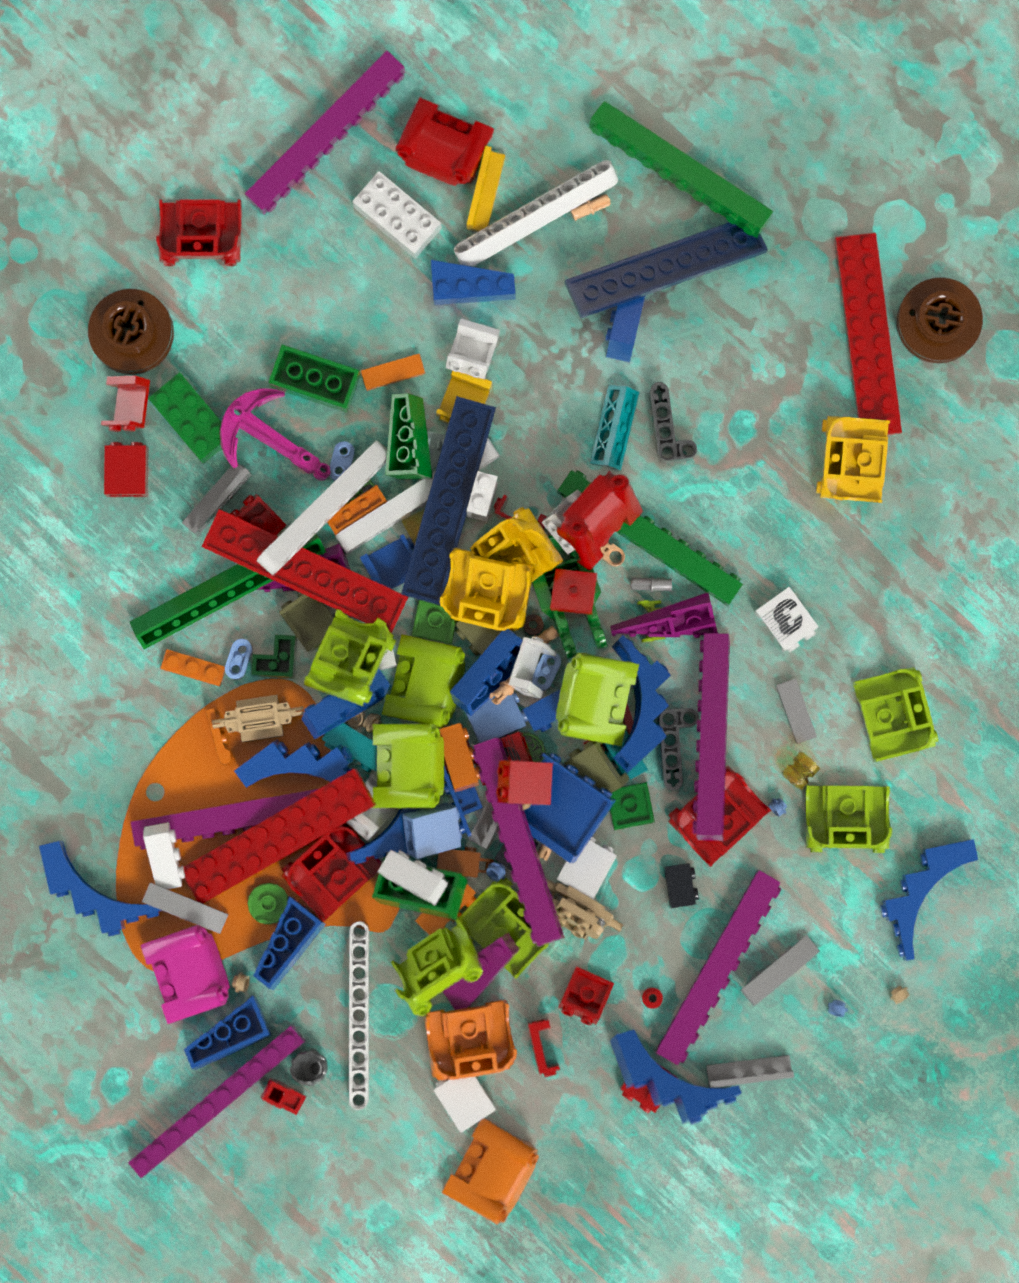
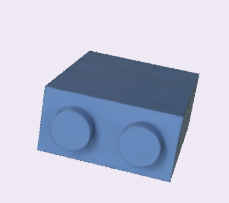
(498, 720)
(432, 830)

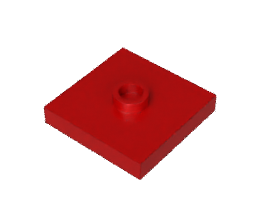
(573, 591)

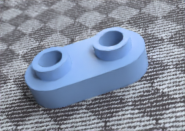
(341, 461)
(238, 659)
(546, 671)

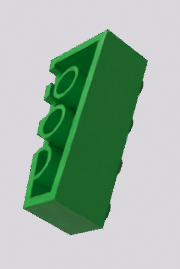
(407, 439)

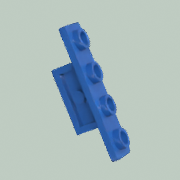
(465, 801)

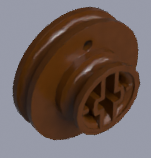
(925, 335)
(137, 349)

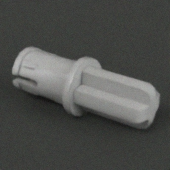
(651, 584)

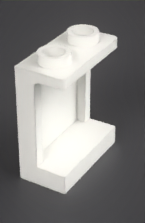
(472, 349)
(556, 519)
(589, 869)
(464, 1101)

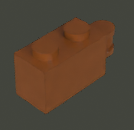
(462, 862)

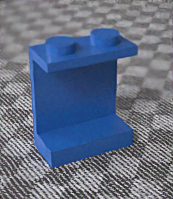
(390, 563)

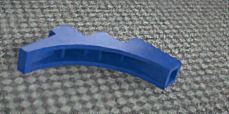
(648, 706)
(305, 760)
(390, 839)
(63, 877)
(917, 885)
(665, 1089)

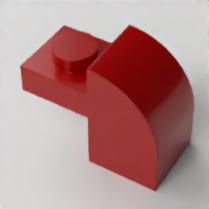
(282, 1096)

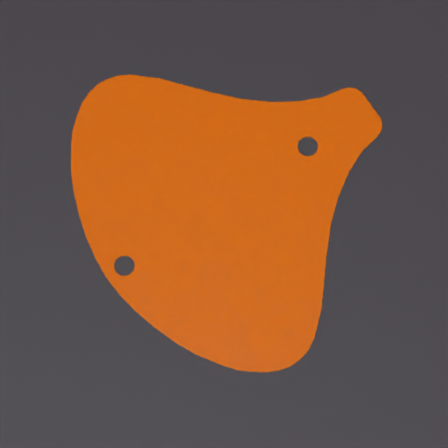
(197, 781)

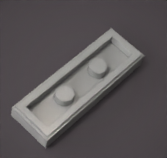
(796, 711)

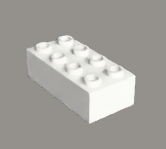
(397, 215)

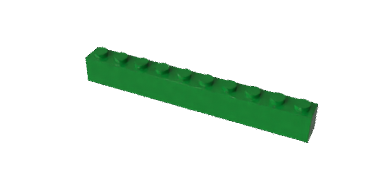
(680, 169)
(668, 550)
(203, 600)

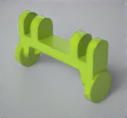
(649, 606)

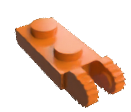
(219, 738)

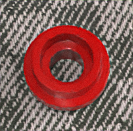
(645, 998)

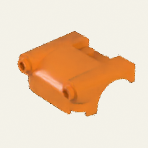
(470, 1041)
(492, 1172)

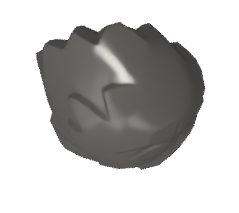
(309, 1068)

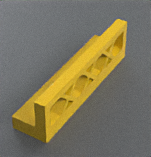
(485, 190)

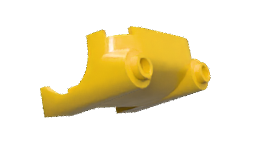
(854, 459)
(520, 541)
(487, 591)

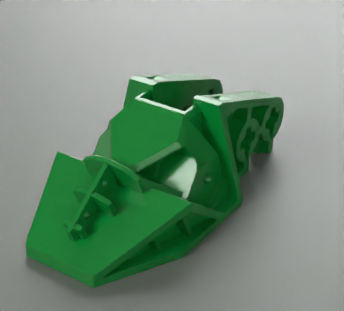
(544, 587)

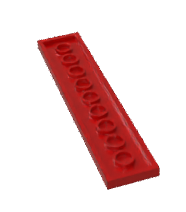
(868, 329)
(306, 572)
(278, 836)

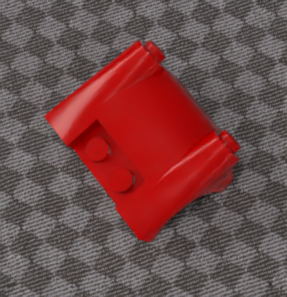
(442, 144)
(200, 231)
(598, 515)
(741, 814)
(326, 876)

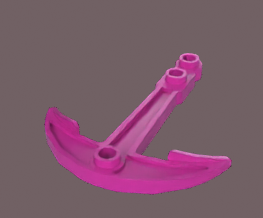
(254, 426)

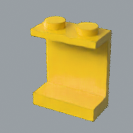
(464, 387)

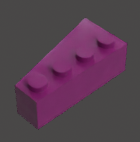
(492, 960)

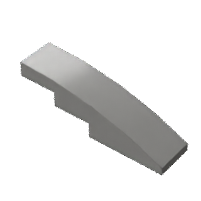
(185, 908)
(780, 970)

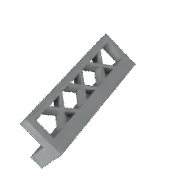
(216, 499)
(484, 827)
(749, 1071)

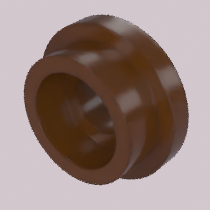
(533, 631)

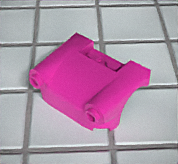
(187, 972)

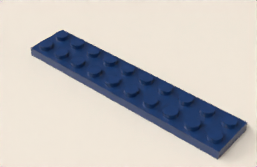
(662, 268)
(448, 500)

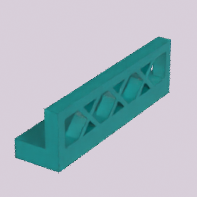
(618, 426)

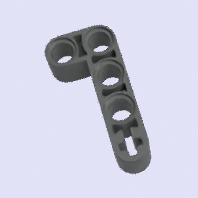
(667, 423)
(674, 749)

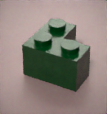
(279, 664)

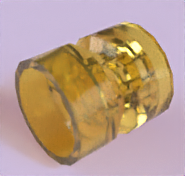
(800, 771)

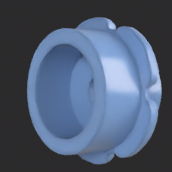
(778, 807)
(496, 871)
(837, 1008)

